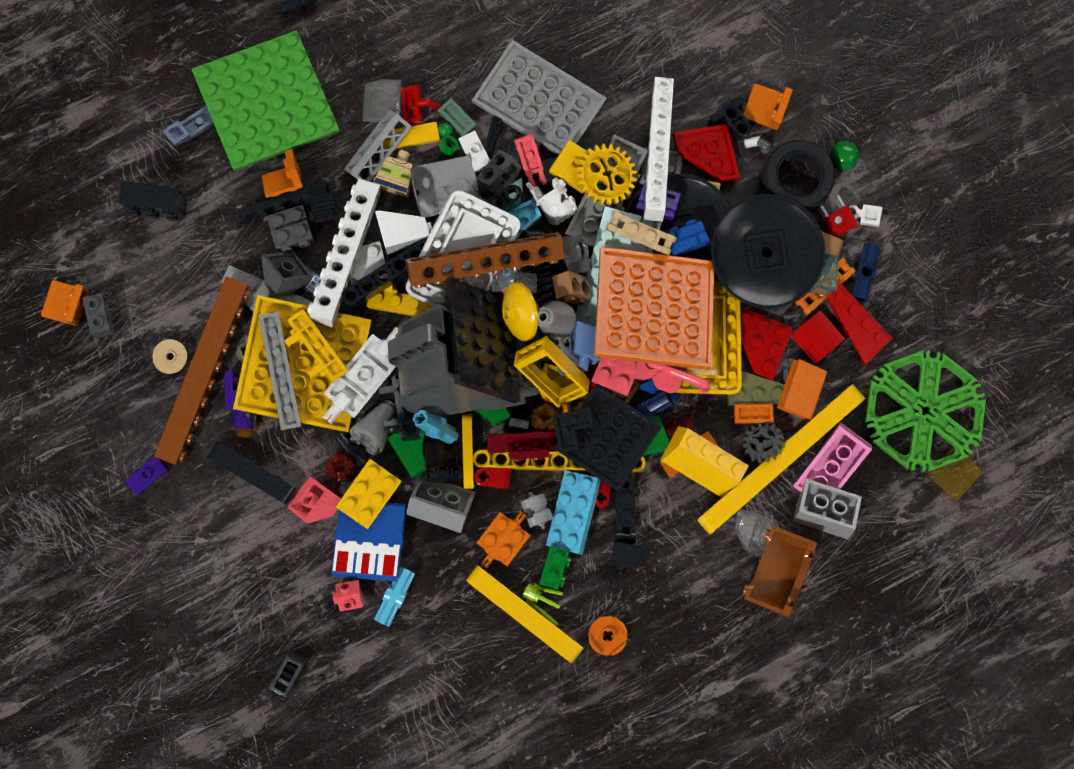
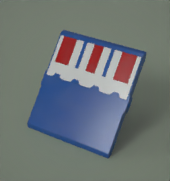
(371, 551)

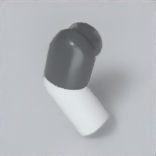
(764, 144)

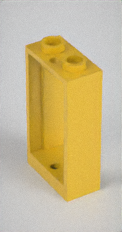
(545, 347)

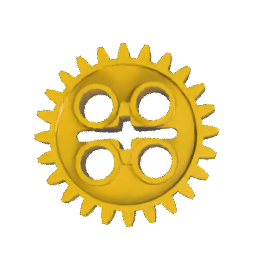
(590, 179)

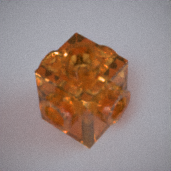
(541, 414)

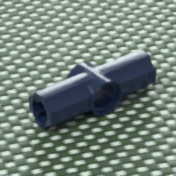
(867, 261)
(654, 405)

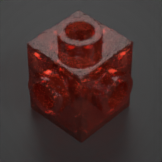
(335, 462)

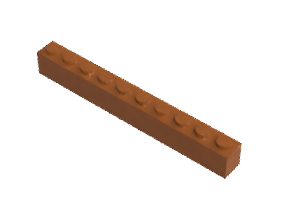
(202, 371)

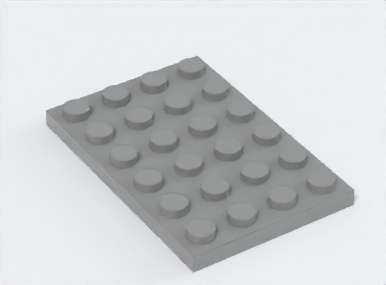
(538, 98)

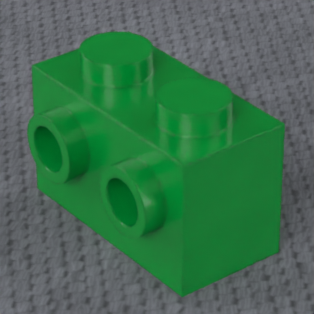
(554, 567)

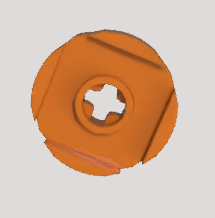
(596, 635)

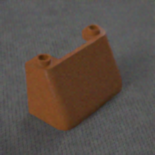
(781, 571)

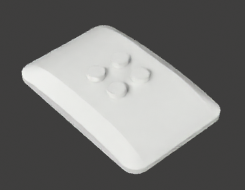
(463, 225)

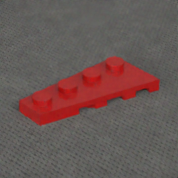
(861, 327)

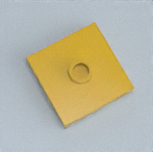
(566, 163)

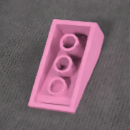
(836, 459)

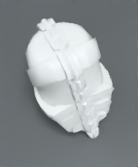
(555, 204)

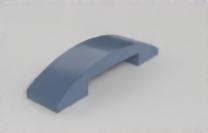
(190, 127)

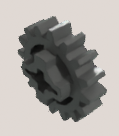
(763, 442)

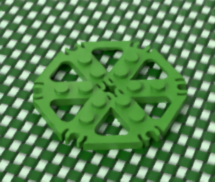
(938, 408)

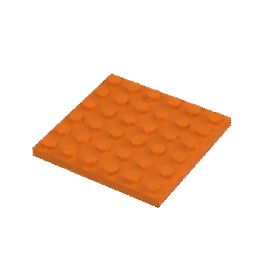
(654, 309)

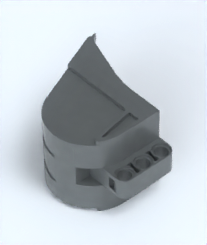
(424, 372)

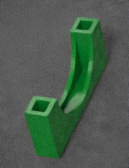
(412, 451)

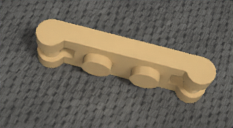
(641, 233)

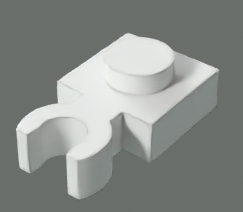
(869, 215)

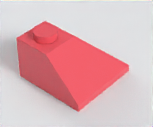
(314, 502)

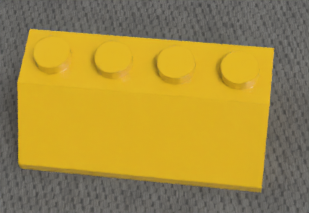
(703, 462)

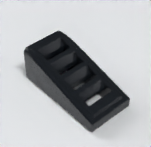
(297, 660)

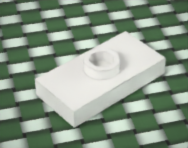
(474, 149)

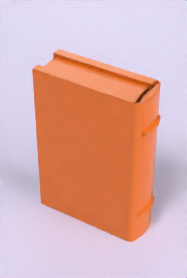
(802, 389)

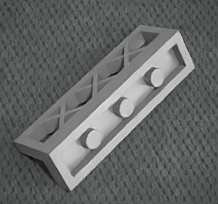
(375, 141)

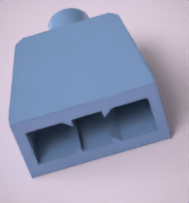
(582, 345)

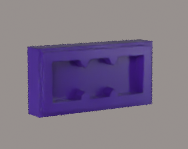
(146, 475)

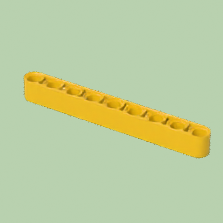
(530, 464)

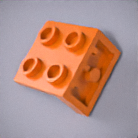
(767, 106)
(283, 179)
(65, 303)

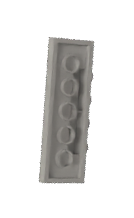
(589, 214)

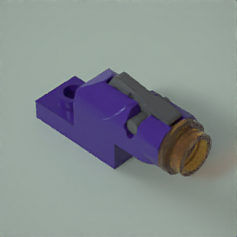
(244, 421)

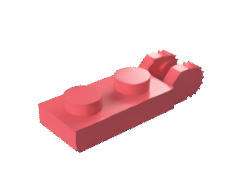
(530, 158)

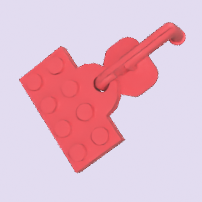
(620, 375)

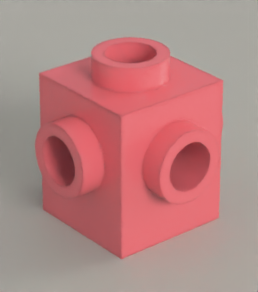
(348, 595)

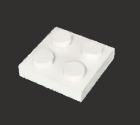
(368, 260)

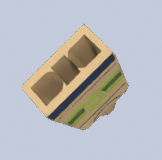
(395, 175)

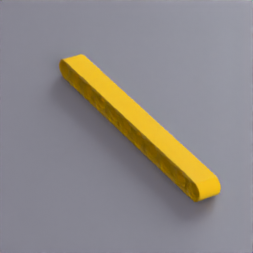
(794, 448)

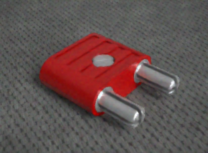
(840, 221)

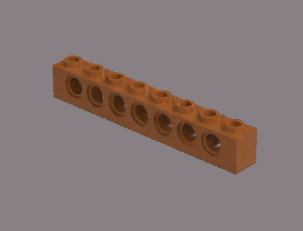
(553, 254)

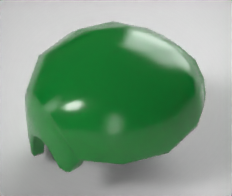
(844, 155)

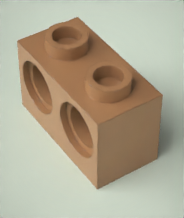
(572, 288)

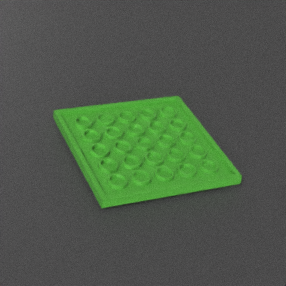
(265, 100)

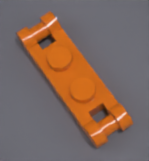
(816, 297)

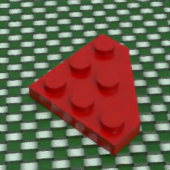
(709, 150)
(763, 342)

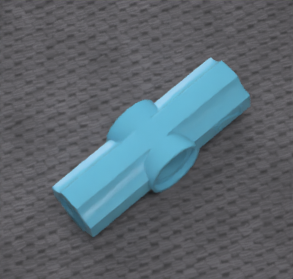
(435, 426)
(394, 597)

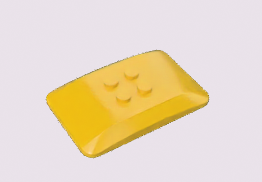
(726, 372)

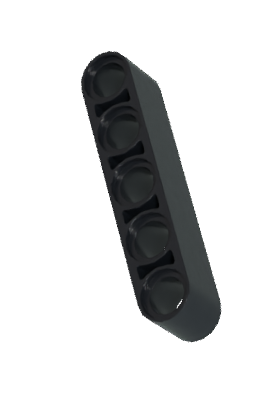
(252, 473)

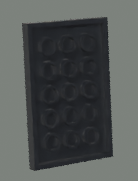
(481, 341)

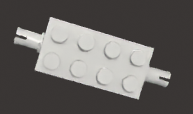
(365, 375)

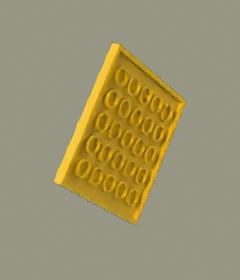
(255, 386)

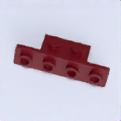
(522, 444)

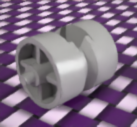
(537, 510)

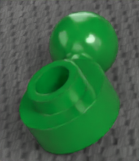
(448, 143)

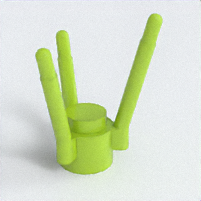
(533, 594)

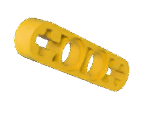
(468, 468)

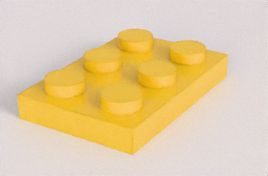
(368, 493)

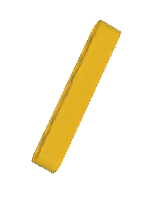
(524, 614)

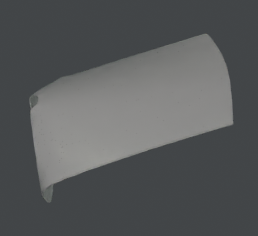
(431, 176)

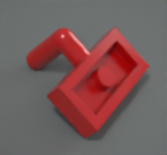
(413, 103)

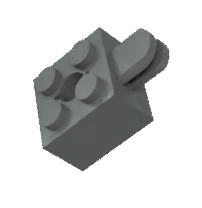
(575, 255)

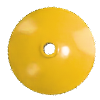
(520, 311)

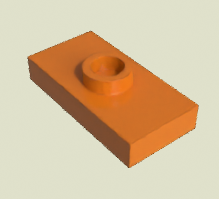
(753, 413)

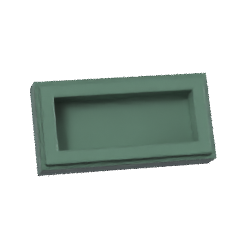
(457, 117)

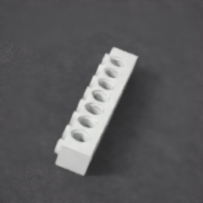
(658, 149)
(361, 191)

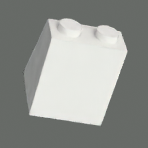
(401, 230)

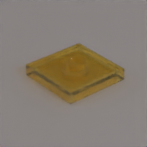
(956, 477)

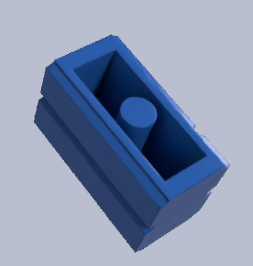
(688, 237)

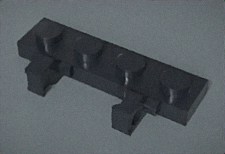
(403, 421)

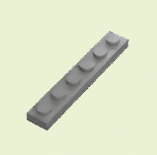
(279, 370)

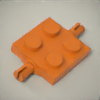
(503, 539)

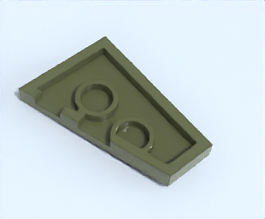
(756, 391)

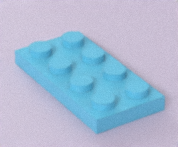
(573, 512)

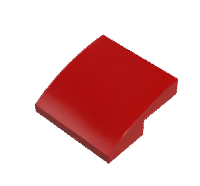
(817, 337)

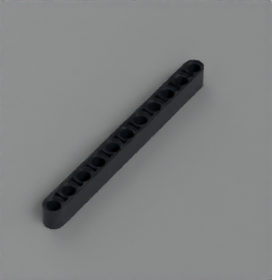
(396, 275)

